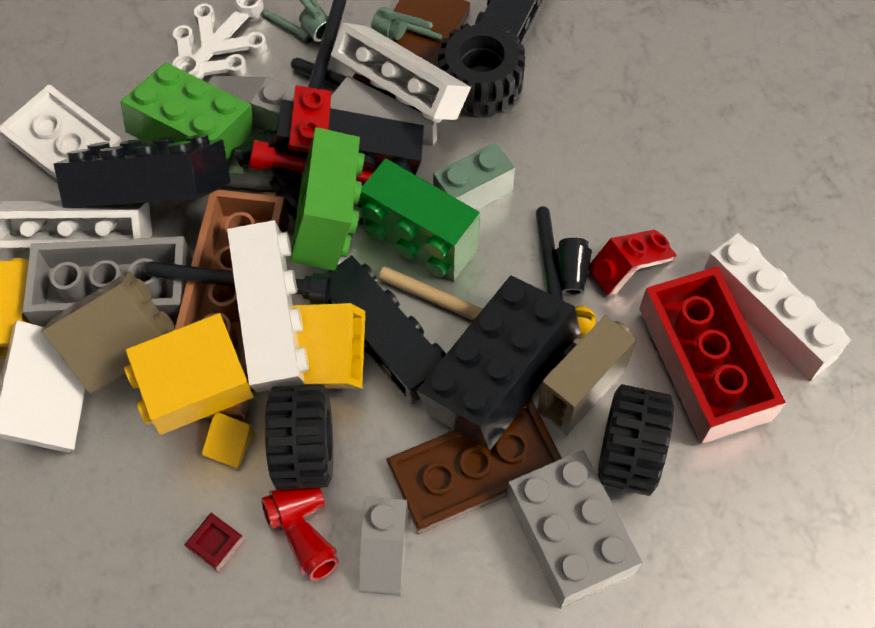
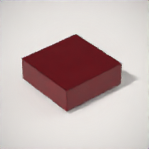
(214, 542)

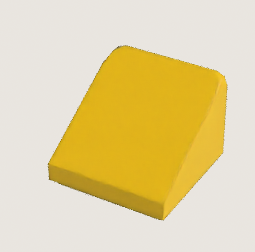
(228, 440)

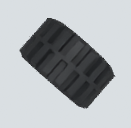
(489, 48)
(299, 437)
(636, 440)

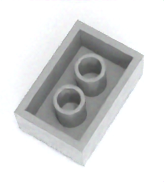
(573, 528)

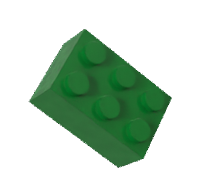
(419, 220)

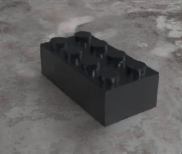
(142, 172)
(499, 361)

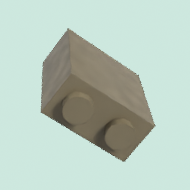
(102, 326)
(586, 374)

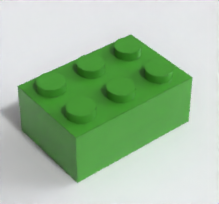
(184, 106)
(327, 200)

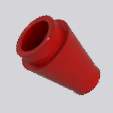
(286, 505)
(310, 549)

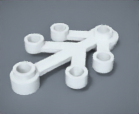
(218, 42)

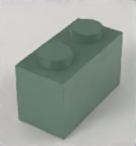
(478, 177)

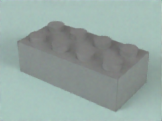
(70, 271)

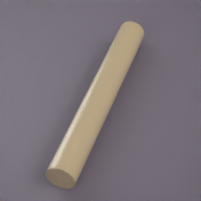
(429, 293)

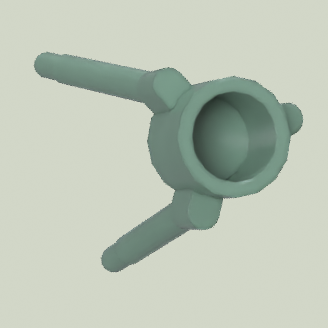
(312, 21)
(394, 24)

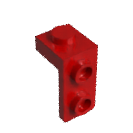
(309, 111)
(626, 255)

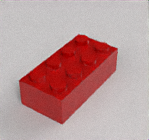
(710, 355)

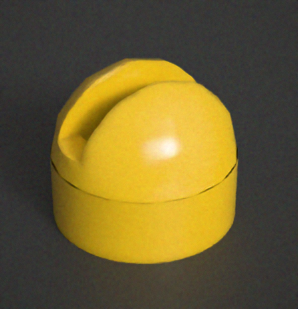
(585, 324)

